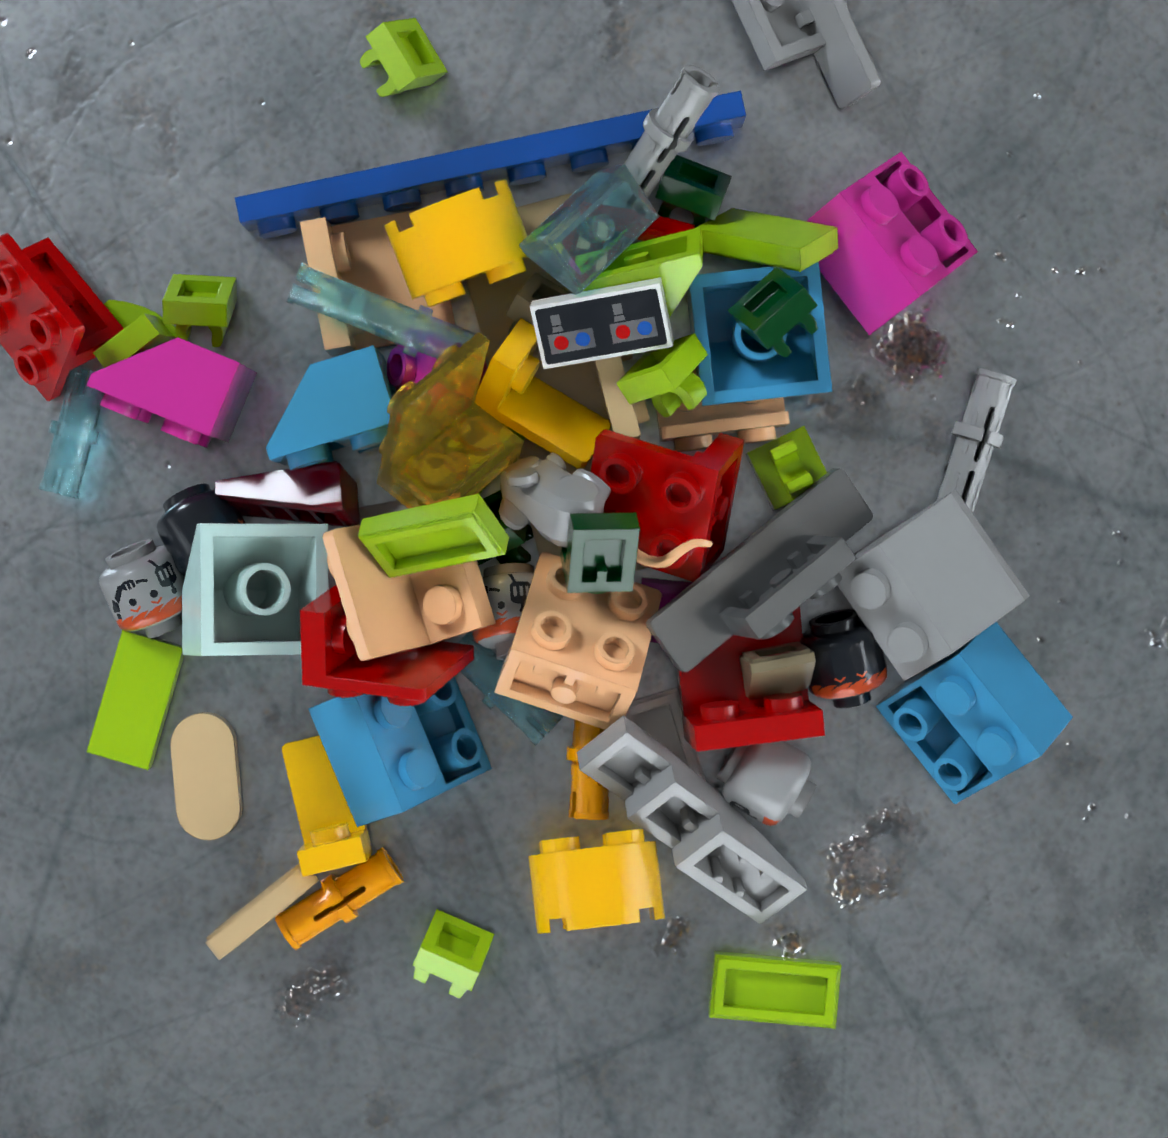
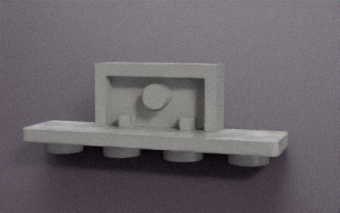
(825, 28)

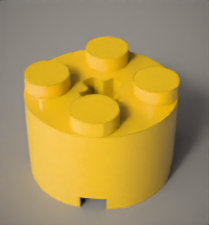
(459, 242)
(596, 883)

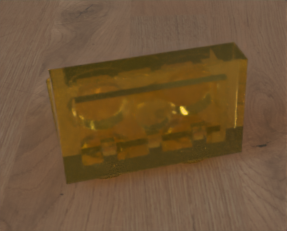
(438, 436)

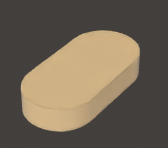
(206, 776)
(259, 911)

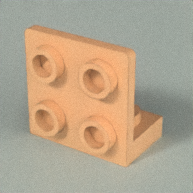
(363, 257)
(406, 609)
(578, 649)

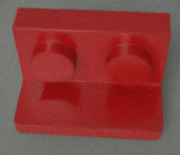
(48, 315)

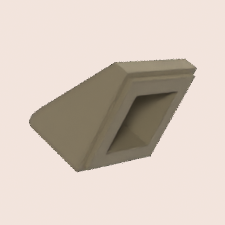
(777, 669)

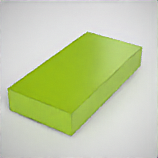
(768, 239)
(433, 536)
(136, 700)
(774, 989)

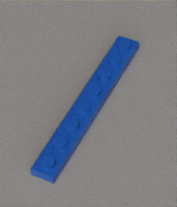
(458, 171)

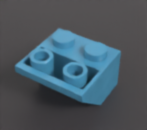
(333, 408)
(976, 714)
(398, 754)

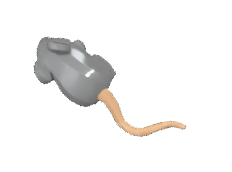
(548, 495)

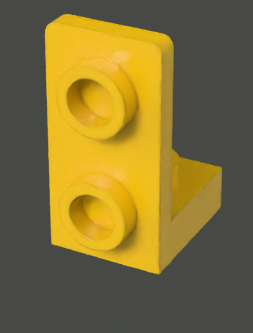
(532, 406)
(322, 811)

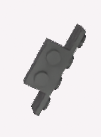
(766, 575)

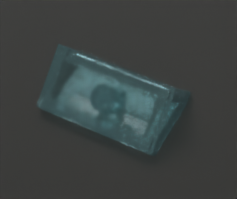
(591, 228)

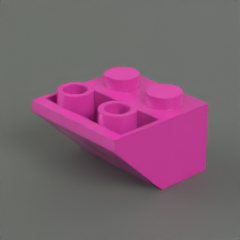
(890, 242)
(184, 384)

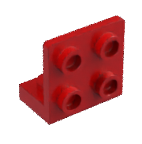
(672, 495)
(403, 677)
(721, 715)

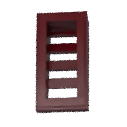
(308, 495)

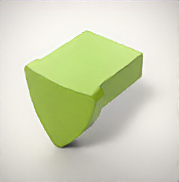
(141, 332)

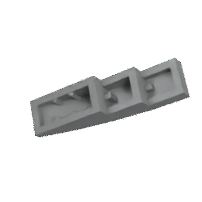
(693, 819)

